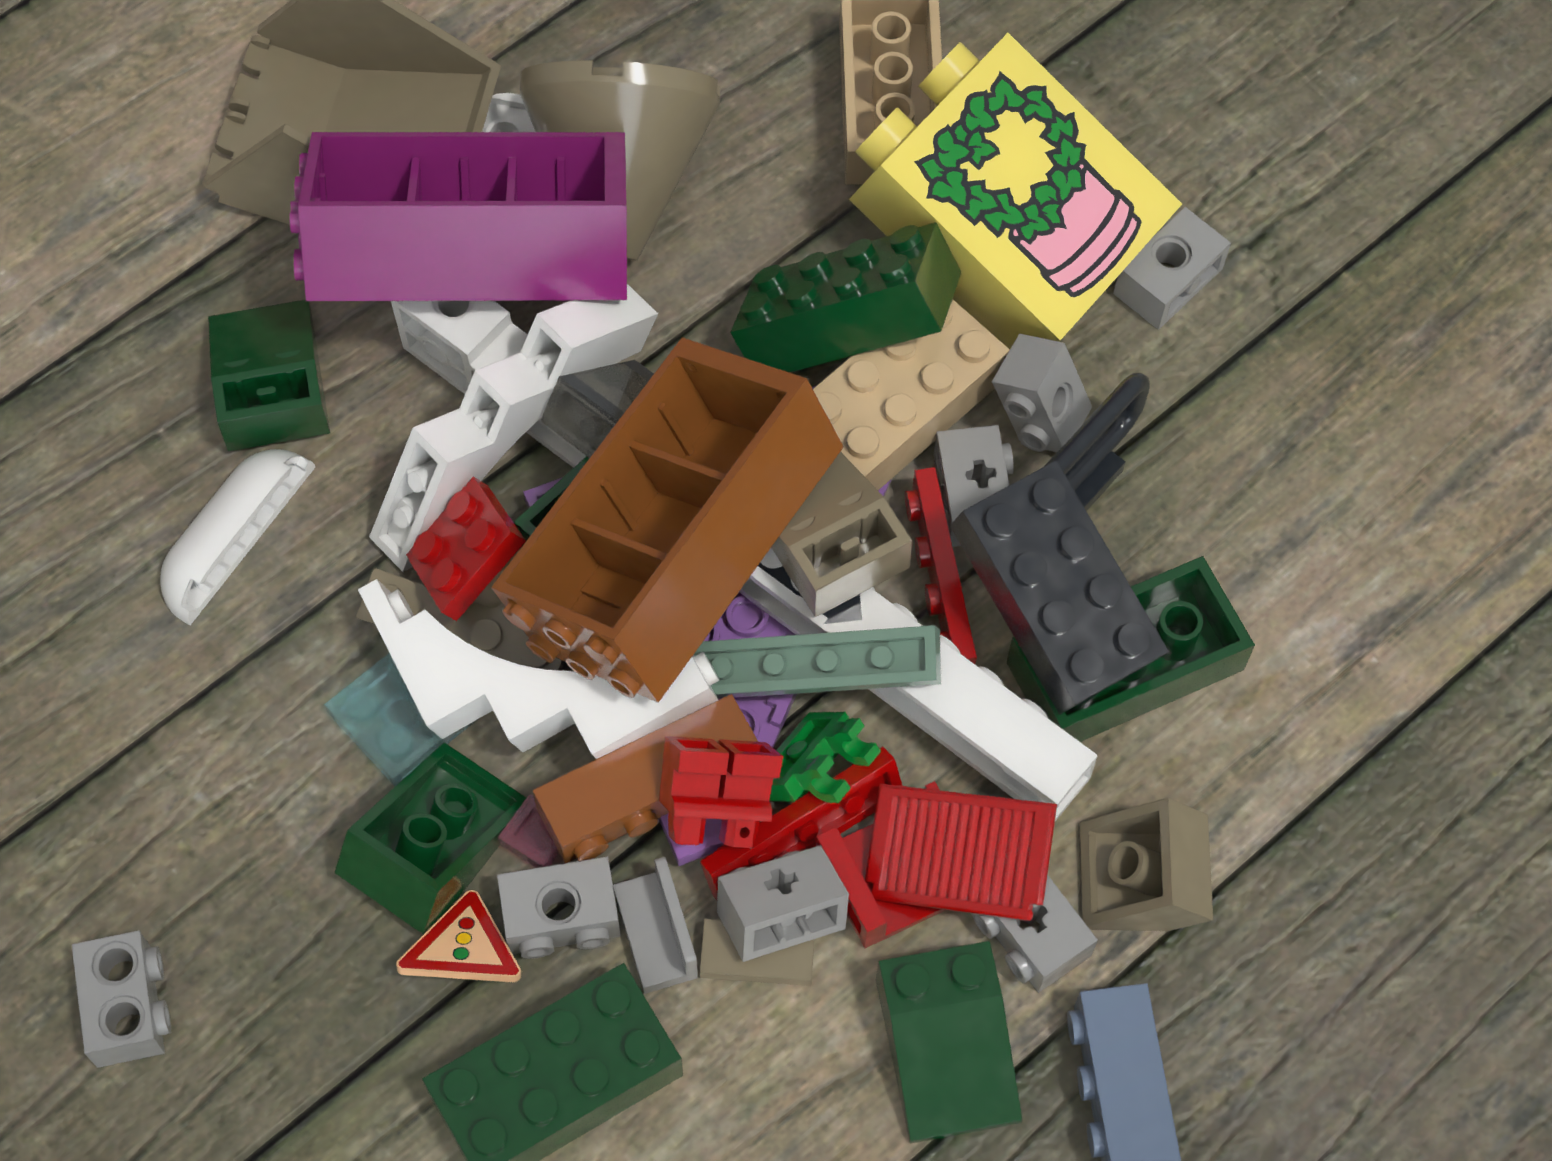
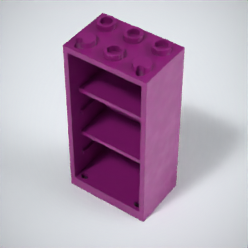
(461, 216)

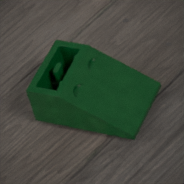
(266, 375)

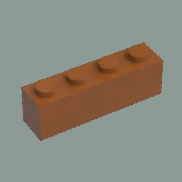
(623, 787)

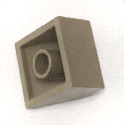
(1146, 868)

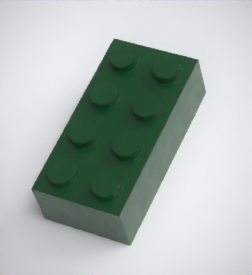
(848, 300)
(1203, 646)
(556, 1073)

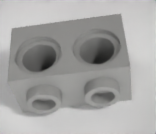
(107, 1002)

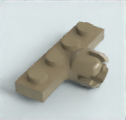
(479, 626)

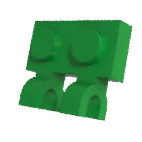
(810, 754)

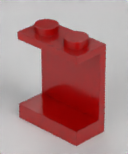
(870, 918)

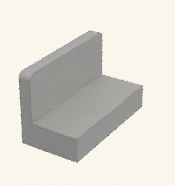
(656, 929)

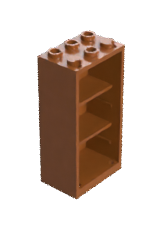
(668, 518)

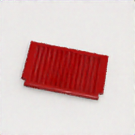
(960, 851)

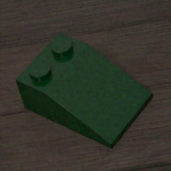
(428, 837)
(949, 1041)

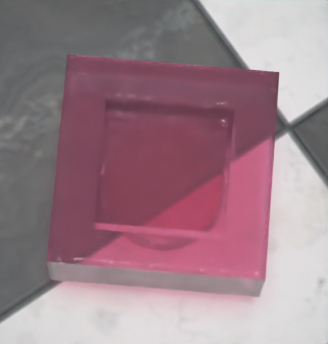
(528, 836)

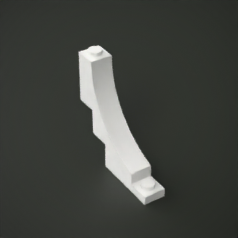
(499, 409)
(462, 683)

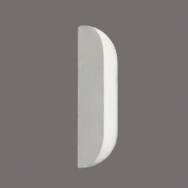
(229, 528)

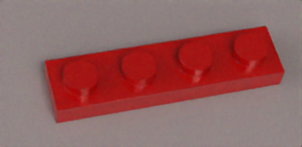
(936, 553)
(807, 817)

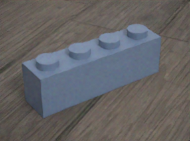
(1123, 1075)

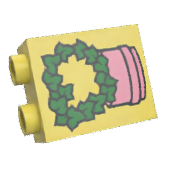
(1021, 187)

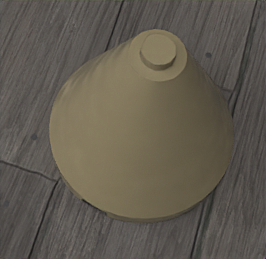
(656, 107)

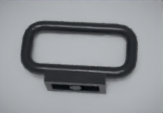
(1088, 454)

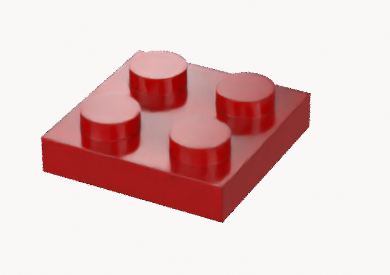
(465, 548)

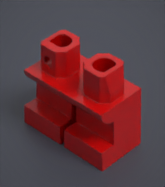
(717, 782)

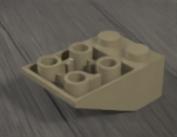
(842, 539)

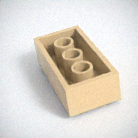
(884, 58)
(900, 395)

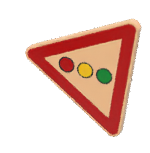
(462, 946)

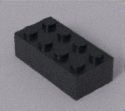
(1058, 587)

